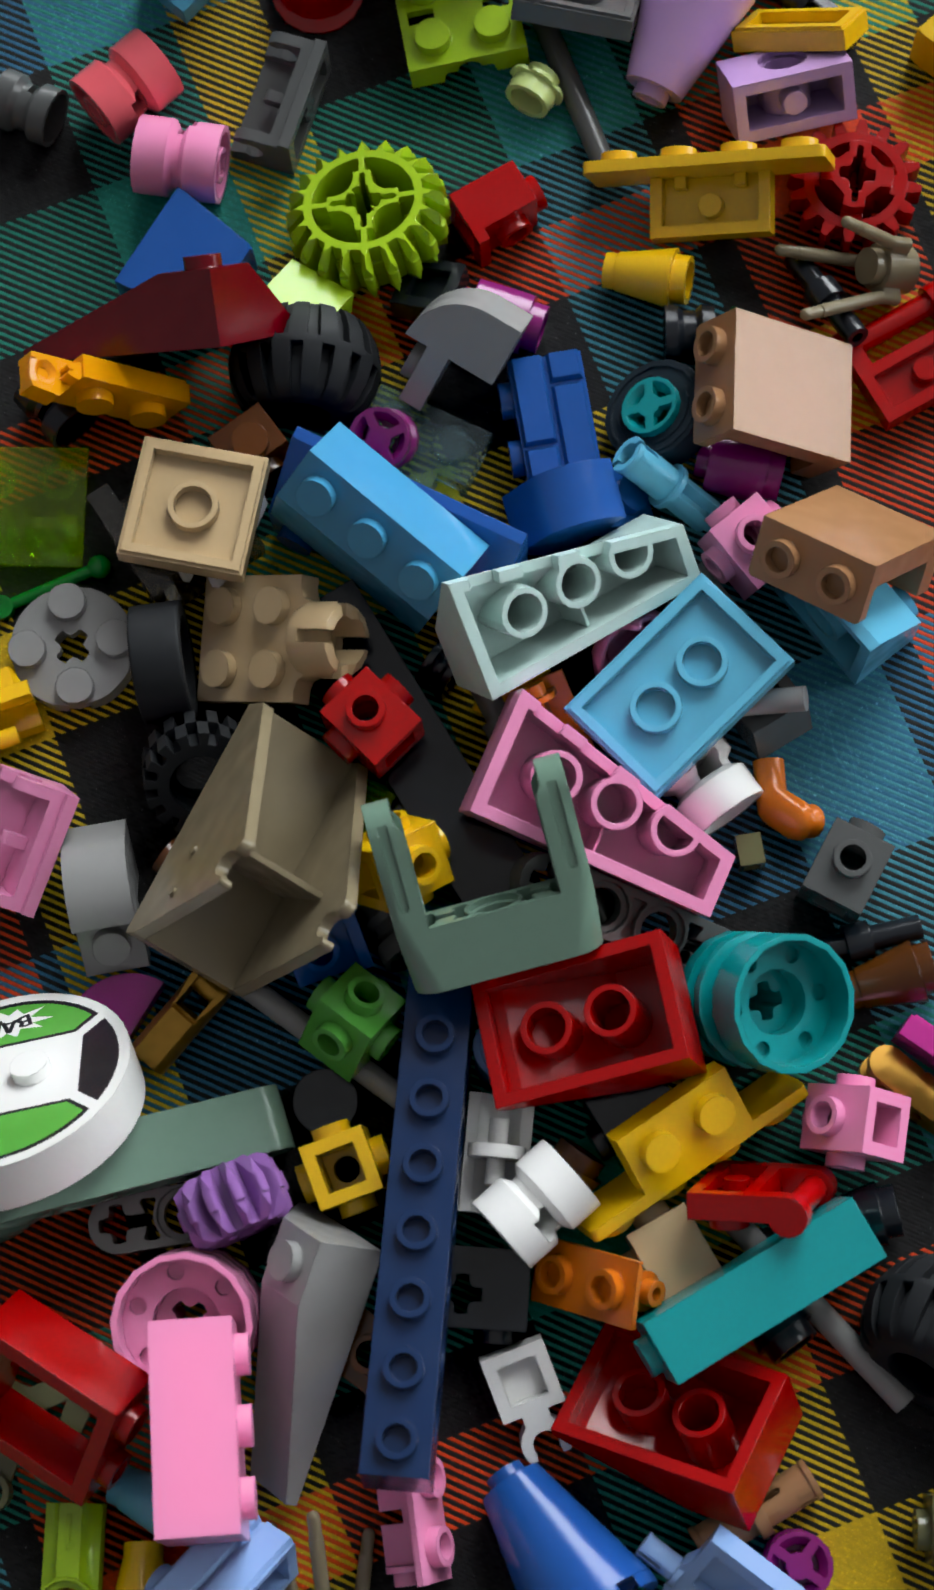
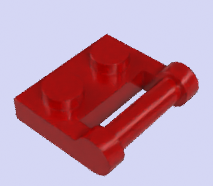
(904, 379)
(761, 1192)

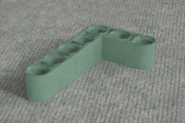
(170, 1150)

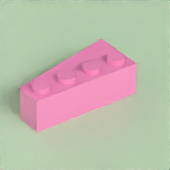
(620, 821)

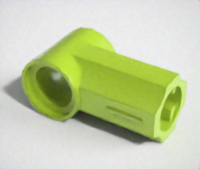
(74, 1546)

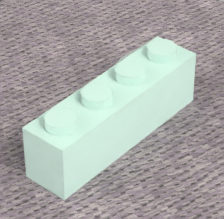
(540, 611)

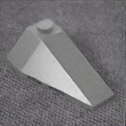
(307, 1323)

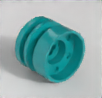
(770, 1000)

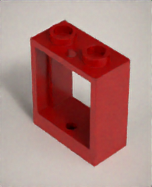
(85, 1374)

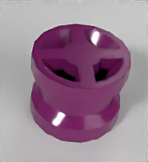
(380, 438)
(810, 1567)

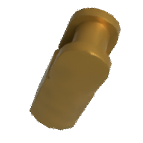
(177, 1025)
(903, 1076)

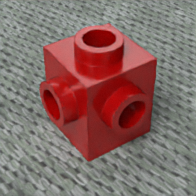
(374, 742)

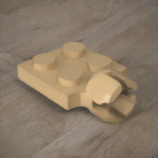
(274, 640)

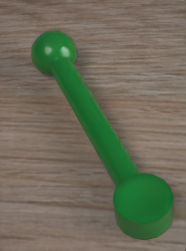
(97, 567)

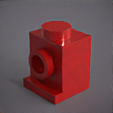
(496, 210)

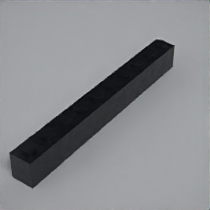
(432, 785)

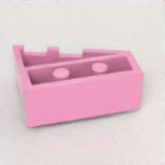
(200, 1431)

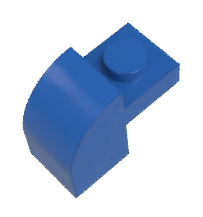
(573, 505)

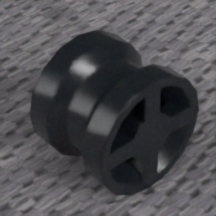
(680, 330)

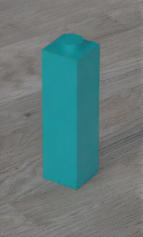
(756, 1292)

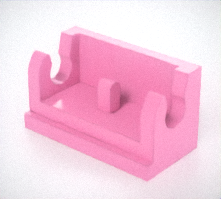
(32, 830)

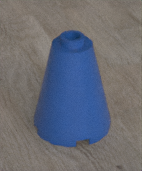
(554, 1539)

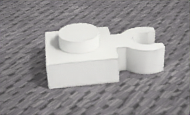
(524, 1388)

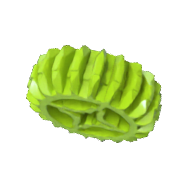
(369, 217)

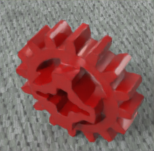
(882, 180)

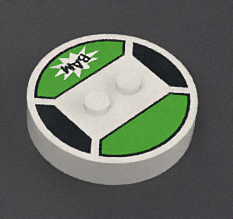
(64, 1092)

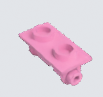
(422, 1545)

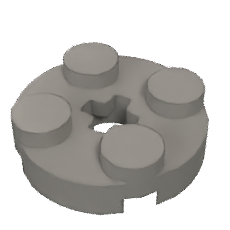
(64, 614)

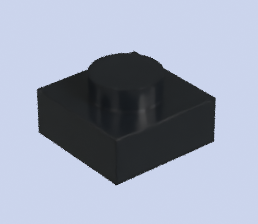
(418, 293)

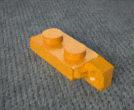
(103, 387)

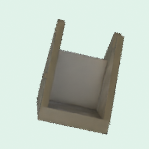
(260, 859)

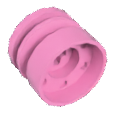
(186, 1277)

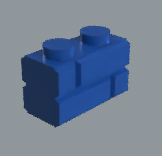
(549, 411)

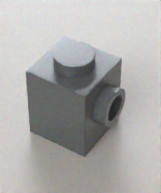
(846, 868)

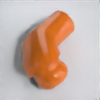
(781, 808)

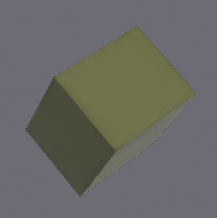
(749, 851)

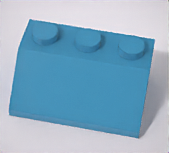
(376, 526)

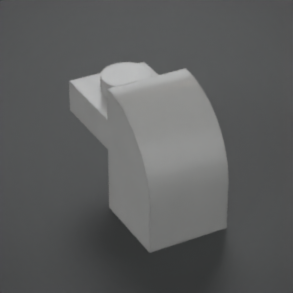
(461, 327)
(102, 896)

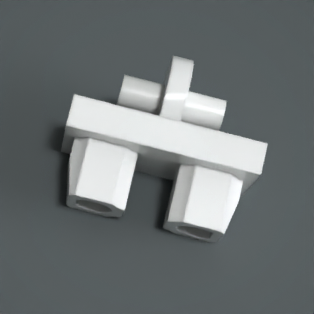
(491, 1146)

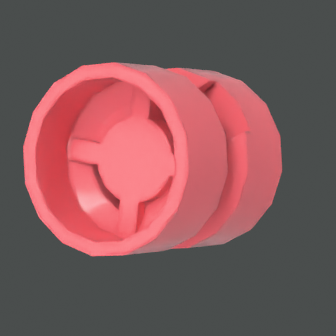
(127, 85)

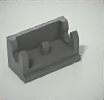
(283, 103)

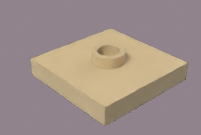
(193, 509)

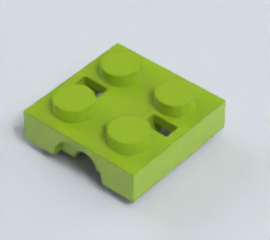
(458, 35)

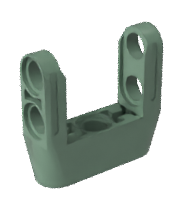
(501, 930)

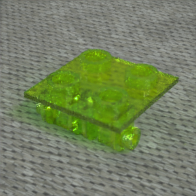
(42, 506)

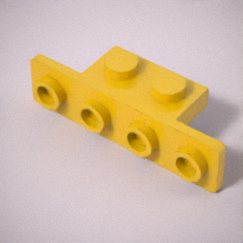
(711, 192)
(681, 1136)

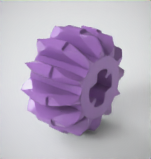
(232, 1201)

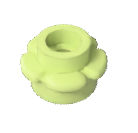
(534, 89)

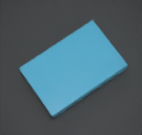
(679, 686)

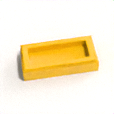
(800, 29)

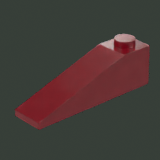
(176, 312)

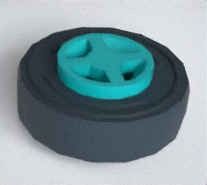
(642, 405)

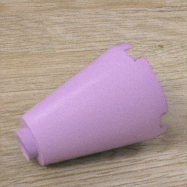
(677, 43)

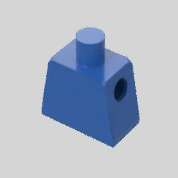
(178, 232)

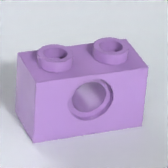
(785, 92)

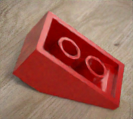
(590, 1025)
(696, 1442)

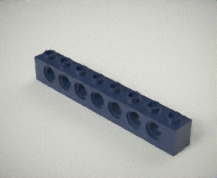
(418, 1243)

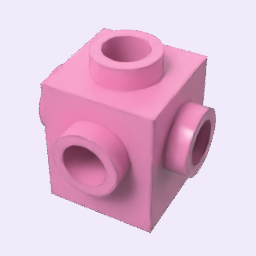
(732, 541)
(855, 1122)

